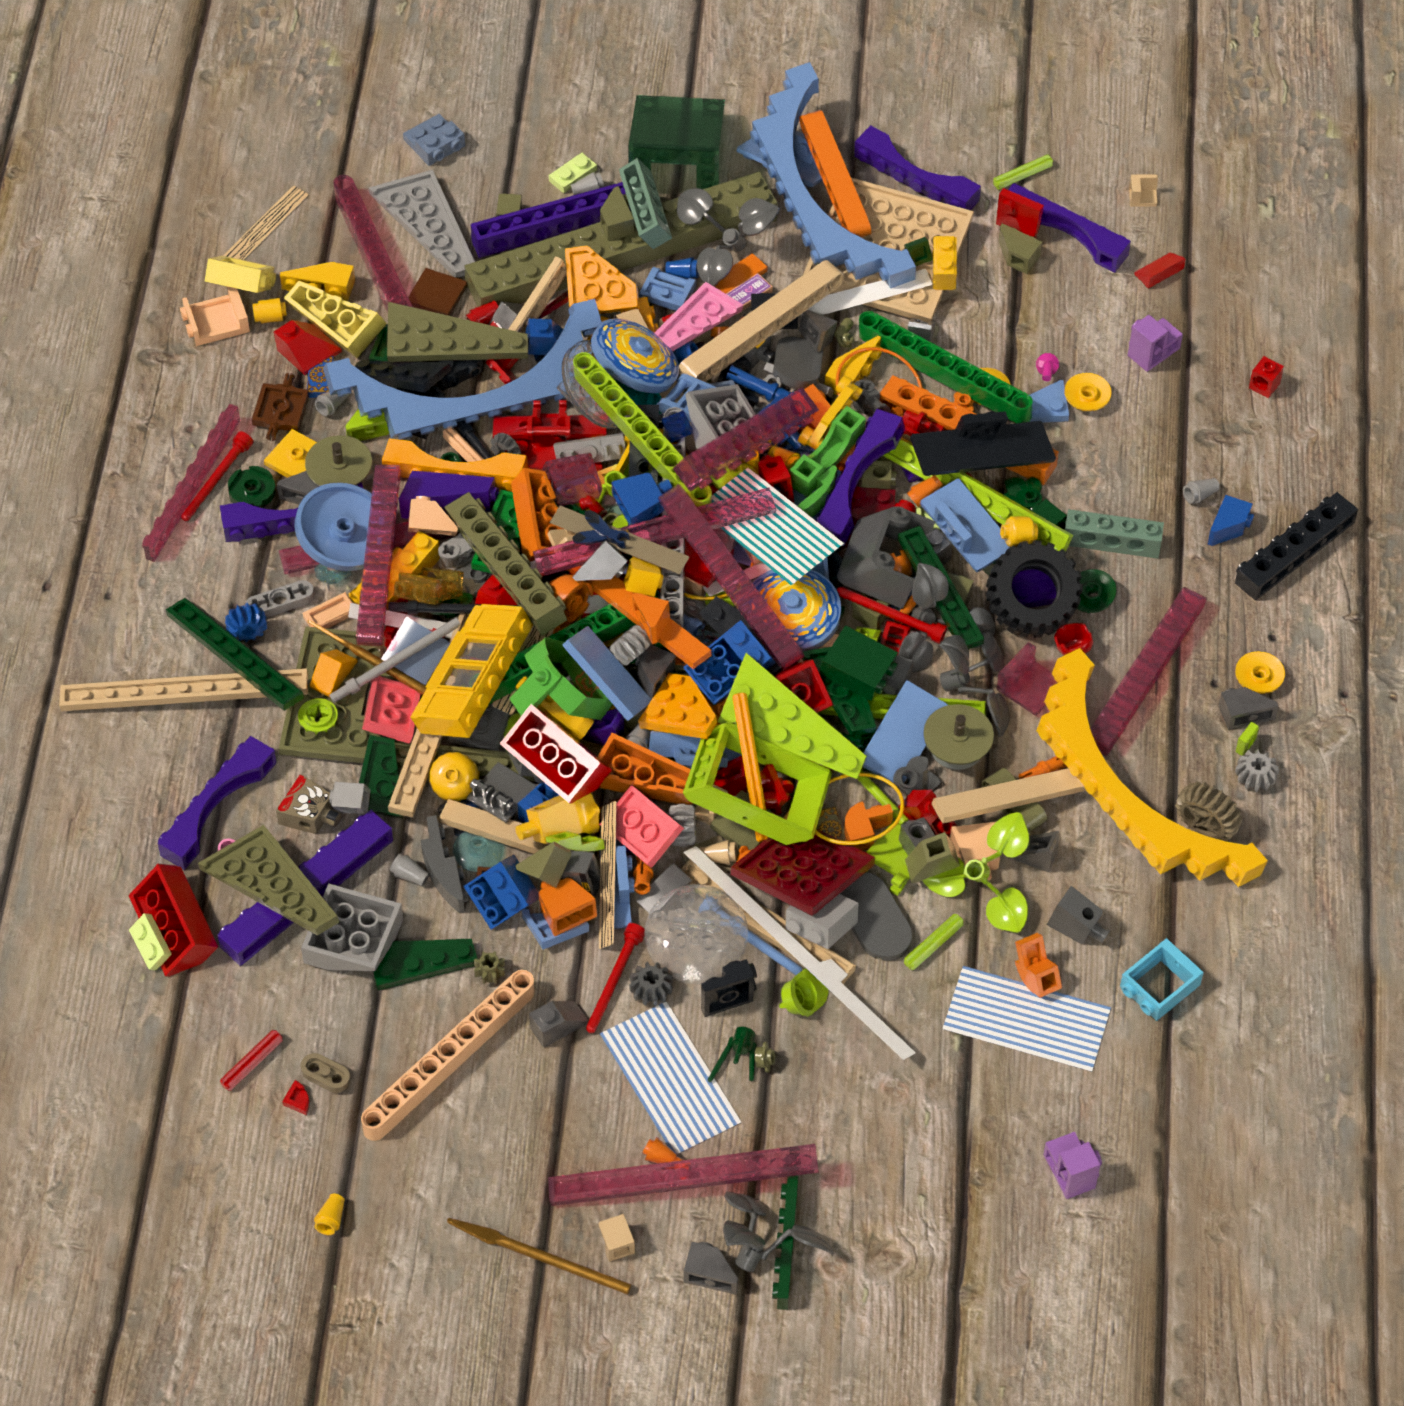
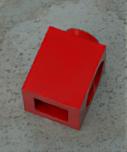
(1266, 377)

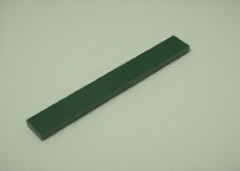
(235, 654)

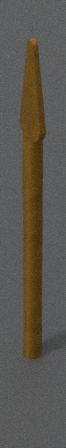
(374, 660)
(492, 1236)

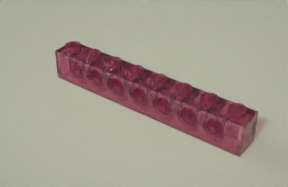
(745, 440)

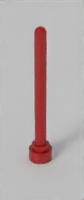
(241, 443)
(934, 631)
(633, 936)

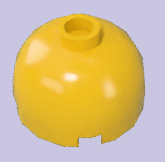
(452, 776)

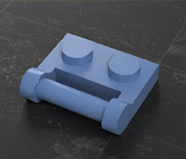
(665, 293)
(683, 382)

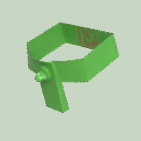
(548, 681)

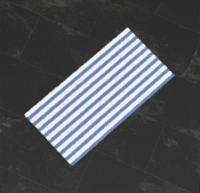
(1016, 1018)
(670, 1078)

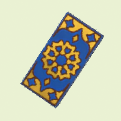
(316, 379)

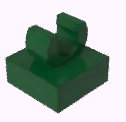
(919, 251)

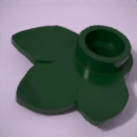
(1024, 492)

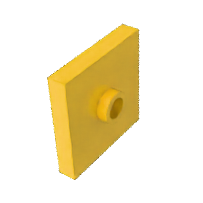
(290, 454)

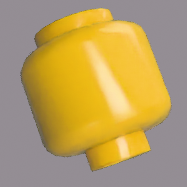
(1018, 530)

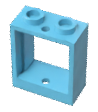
(1177, 963)

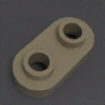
(327, 1073)

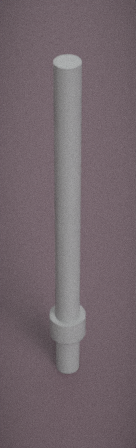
(353, 685)

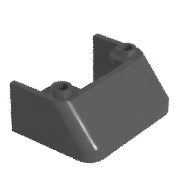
(872, 570)

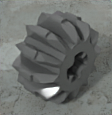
(648, 992)

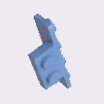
(682, 748)
(623, 887)

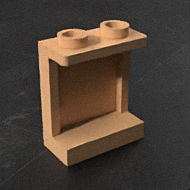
(215, 318)

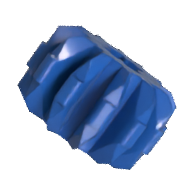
(246, 622)

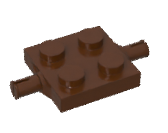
(280, 407)

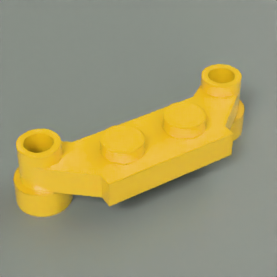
(847, 391)

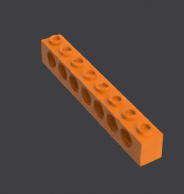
(904, 396)

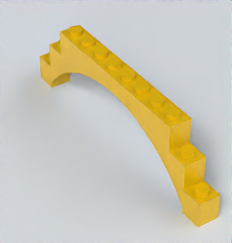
(1157, 837)

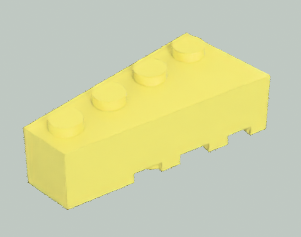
(340, 320)

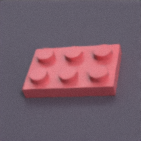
(390, 709)
(644, 826)

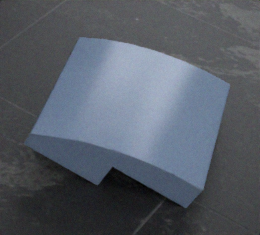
(424, 662)

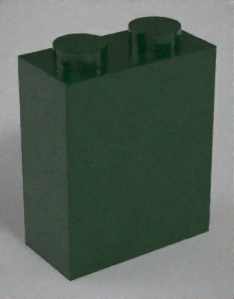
(859, 663)

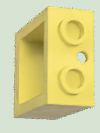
(240, 274)

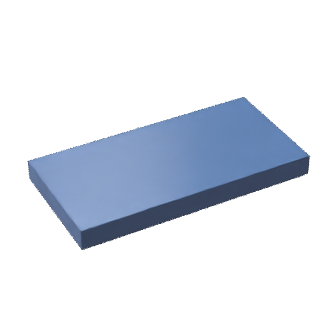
(607, 673)
(901, 731)

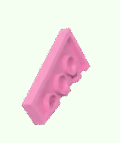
(698, 315)

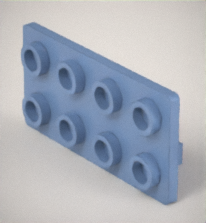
(804, 160)
(966, 524)

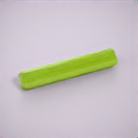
(1023, 172)
(933, 941)

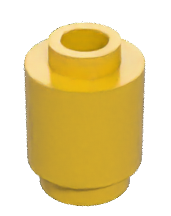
(269, 310)

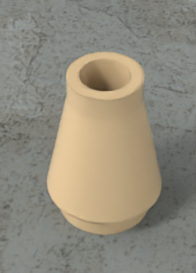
(721, 852)

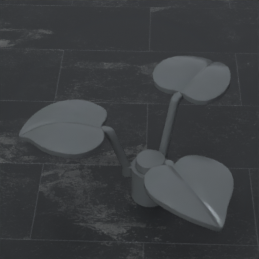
(755, 217)
(928, 587)
(959, 677)
(752, 1243)

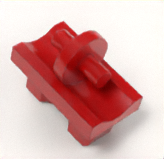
(919, 423)
(775, 790)

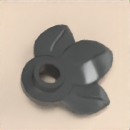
(917, 776)

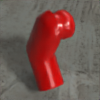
(591, 503)

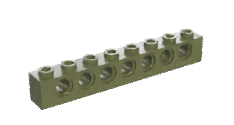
(506, 563)

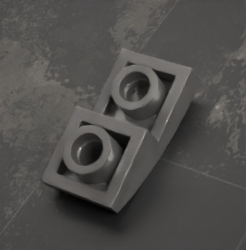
(669, 880)

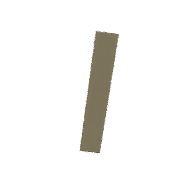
(635, 546)

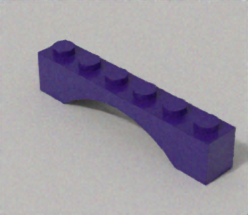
(878, 151)
(1104, 245)
(880, 437)
(247, 521)
(248, 765)

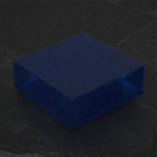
(677, 426)

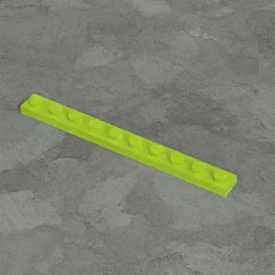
(994, 503)

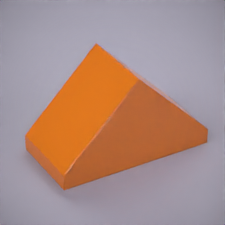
(652, 614)

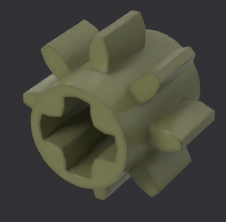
(489, 974)

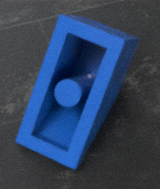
(542, 335)
(1231, 520)

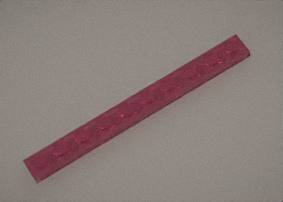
(661, 529)
(683, 1174)

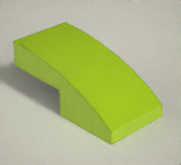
(575, 842)

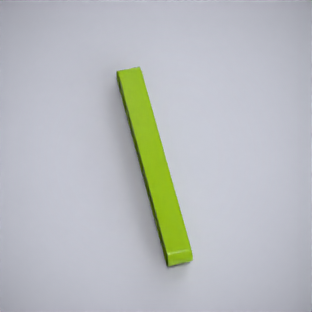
(633, 425)

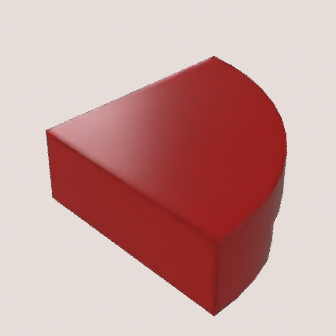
(297, 1098)

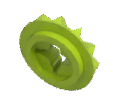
(310, 710)

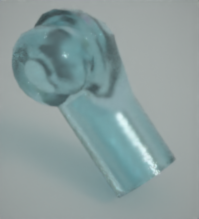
(329, 576)

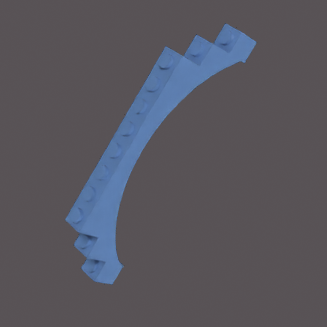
(819, 231)
(415, 413)

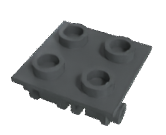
(500, 792)

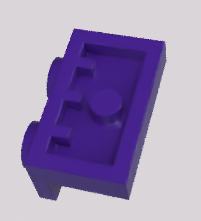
(1033, 588)

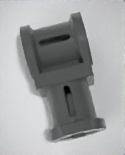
(869, 399)

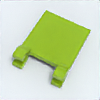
(891, 857)

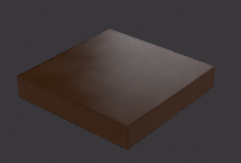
(437, 292)

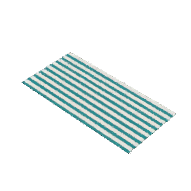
(784, 540)

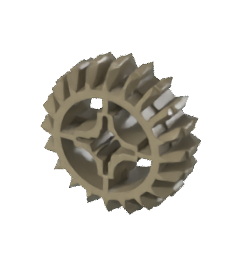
(1208, 811)

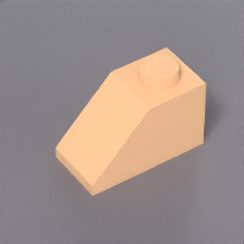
(429, 518)

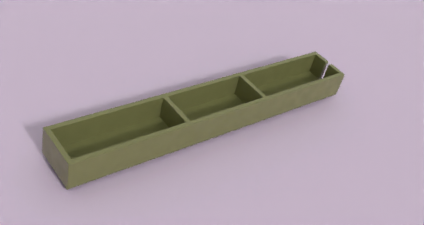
(516, 273)

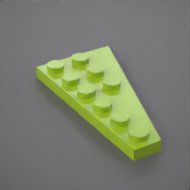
(789, 722)

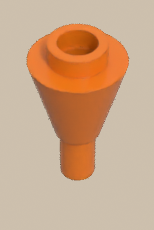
(659, 1152)

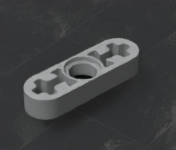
(284, 591)

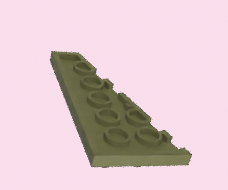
(439, 337)
(269, 876)

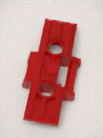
(538, 424)

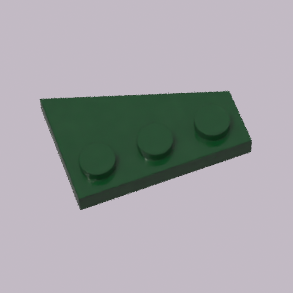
(380, 773)

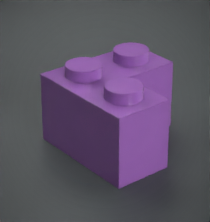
(1153, 341)
(1073, 1164)

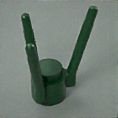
(742, 1044)

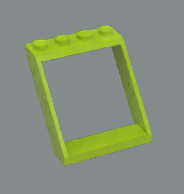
(806, 803)

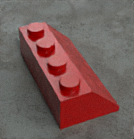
(555, 755)
(178, 916)

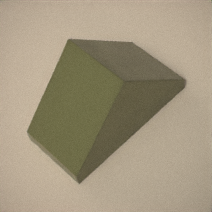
(546, 864)

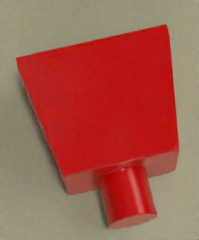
(775, 473)

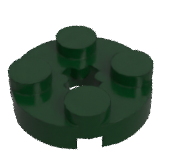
(257, 476)

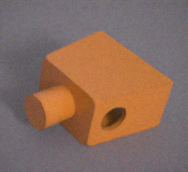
(566, 905)

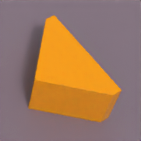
(331, 671)

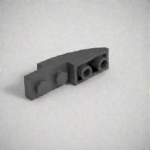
(442, 868)

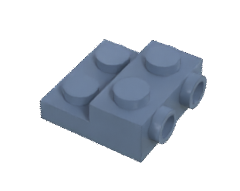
(435, 139)

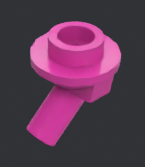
(1047, 365)

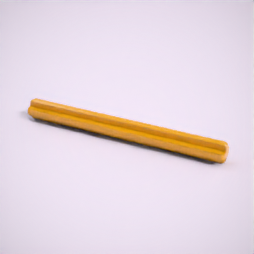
(749, 754)

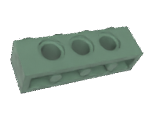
(645, 203)
(1114, 533)

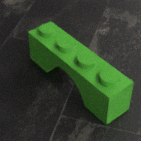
(837, 443)

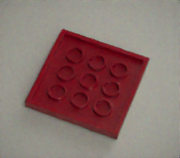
(803, 872)

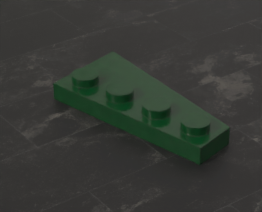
(849, 706)
(423, 959)

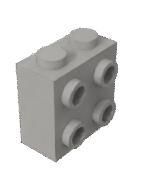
(827, 924)

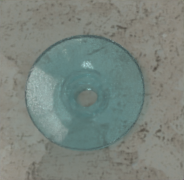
(471, 856)

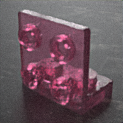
(573, 478)
(1026, 680)

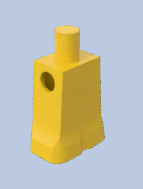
(572, 724)
(559, 816)

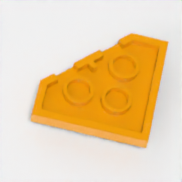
(595, 278)
(679, 709)

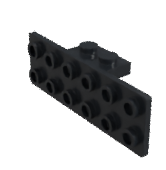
(982, 444)

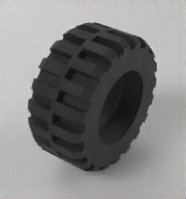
(1051, 563)

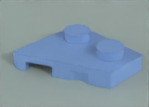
(1050, 404)
(542, 933)

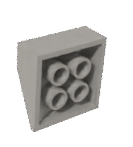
(716, 412)
(362, 935)

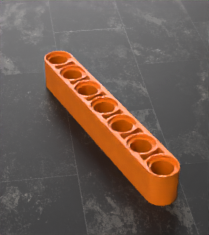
(834, 173)

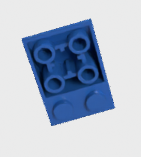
(719, 671)

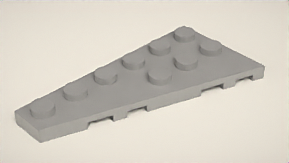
(425, 213)

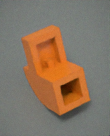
(862, 822)
(1034, 968)

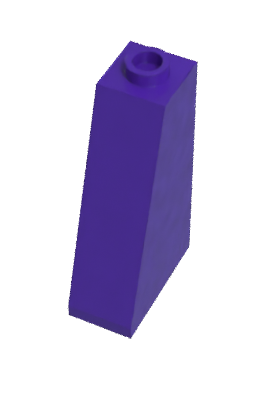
(446, 488)

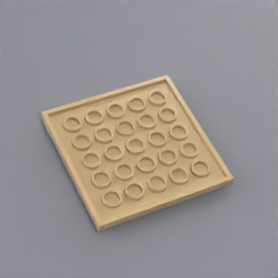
(895, 221)

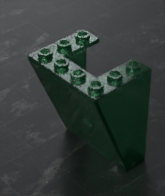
(679, 133)

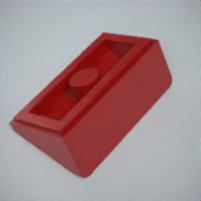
(1160, 269)

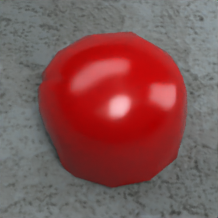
(1072, 637)

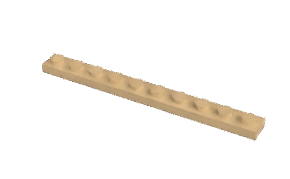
(167, 690)
(417, 765)

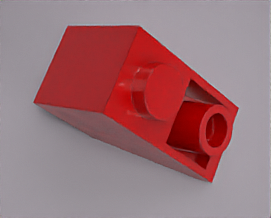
(919, 805)

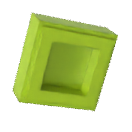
(1247, 739)

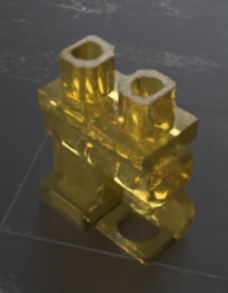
(430, 590)

